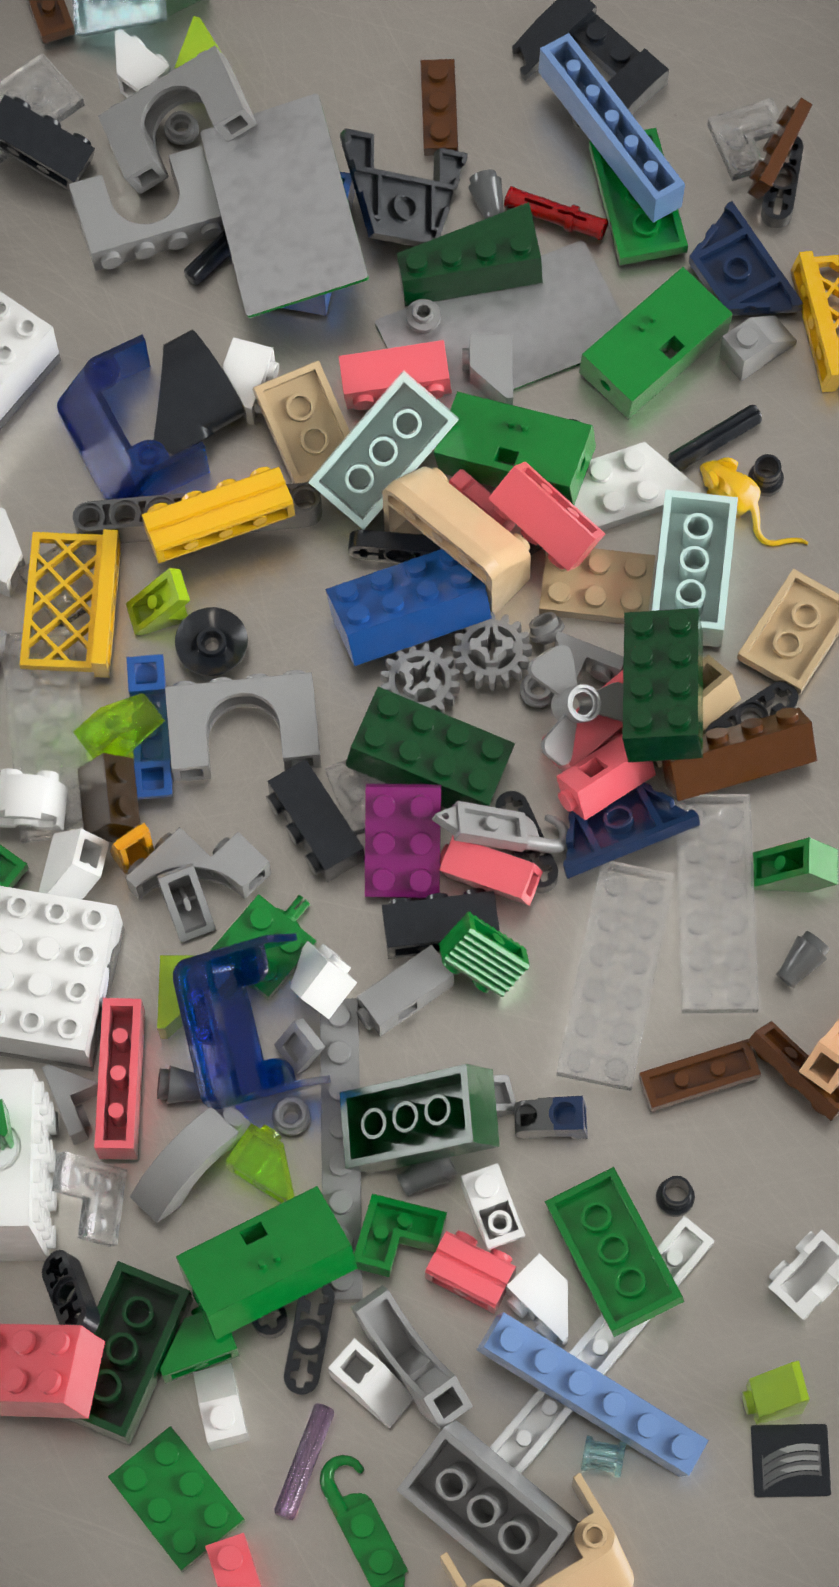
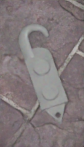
(499, 828)

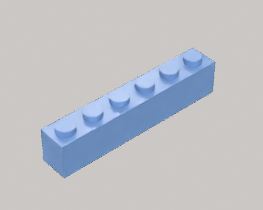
(611, 127)
(592, 1395)

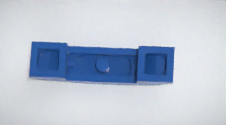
(152, 755)

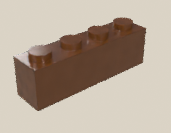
(744, 754)

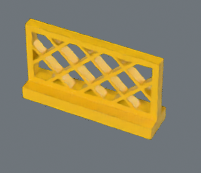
(818, 314)
(102, 597)

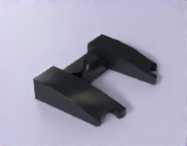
(634, 73)

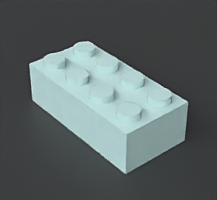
(383, 447)
(696, 558)

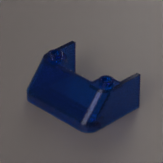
(101, 443)
(223, 1028)

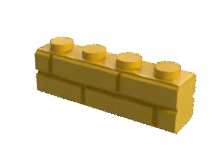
(218, 513)

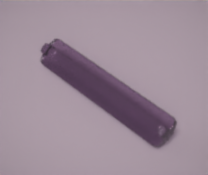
(304, 1461)

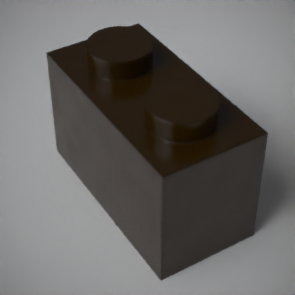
(109, 796)

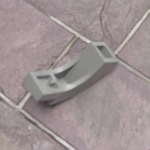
(186, 1159)

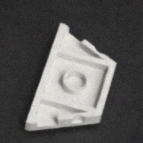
(628, 486)

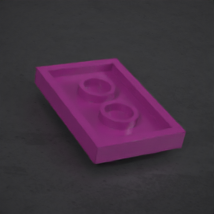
(402, 840)

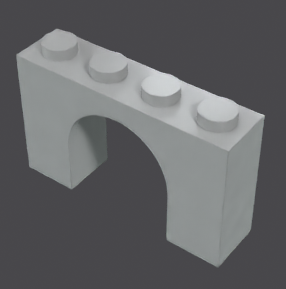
(134, 122)
(117, 241)
(196, 707)

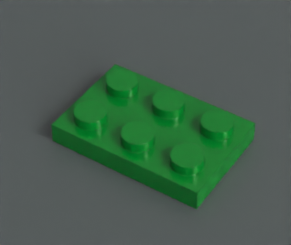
(176, 1498)

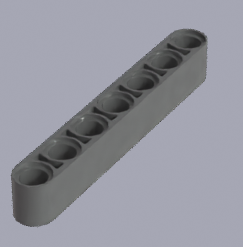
(111, 511)

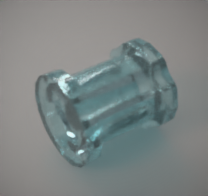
(603, 1456)

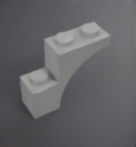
(232, 863)
(410, 1360)

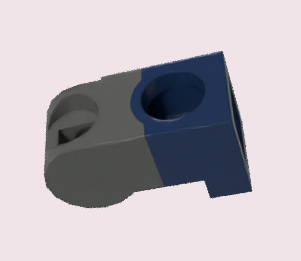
(551, 1117)

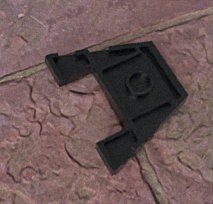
(396, 204)

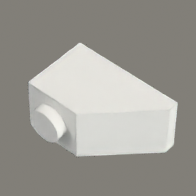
(220, 1406)

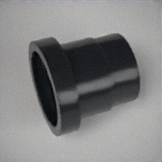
(767, 484)
(671, 1207)

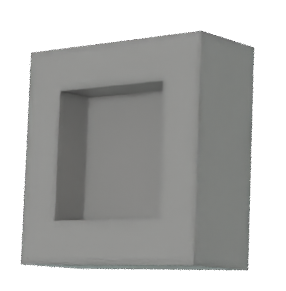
(299, 1045)

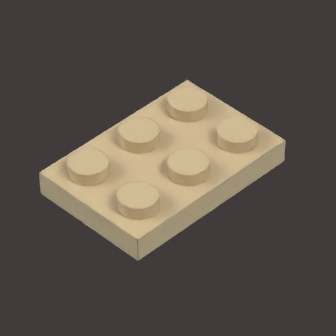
(302, 419)
(600, 587)
(794, 632)

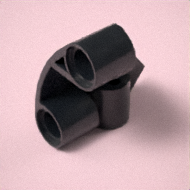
(192, 395)

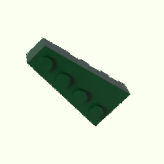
(474, 259)

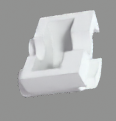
(32, 800)
(810, 1276)

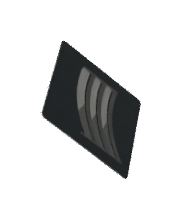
(790, 1460)

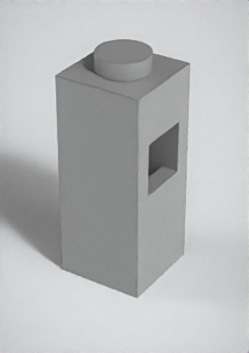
(404, 991)

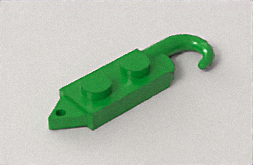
(363, 1528)

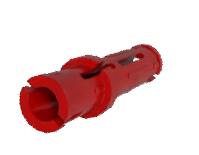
(568, 217)

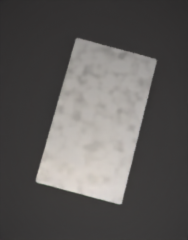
(285, 207)
(547, 321)

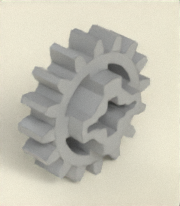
(474, 646)
(418, 666)

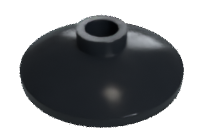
(207, 627)

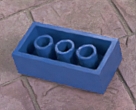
(406, 605)

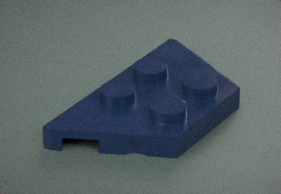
(741, 270)
(623, 828)

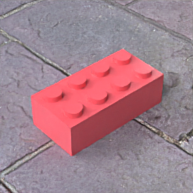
(48, 1370)

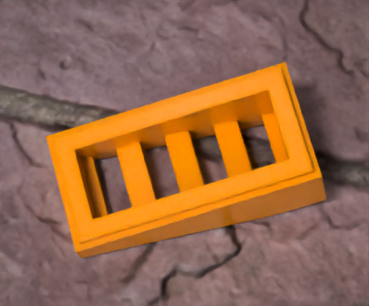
(132, 846)

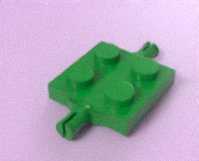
(264, 919)

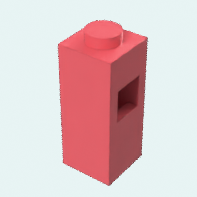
(601, 779)
(490, 870)

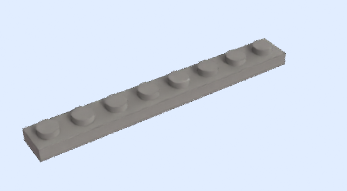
(340, 1185)

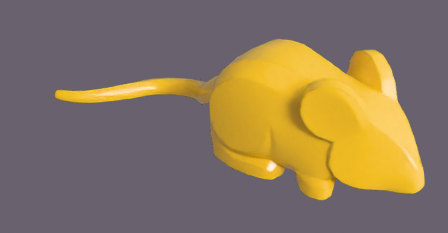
(724, 480)

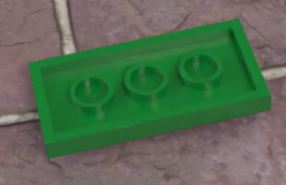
(631, 229)
(614, 1251)

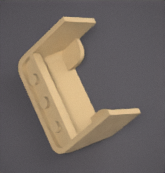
(460, 530)
(594, 1537)

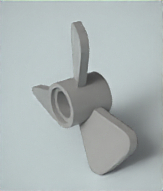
(557, 673)

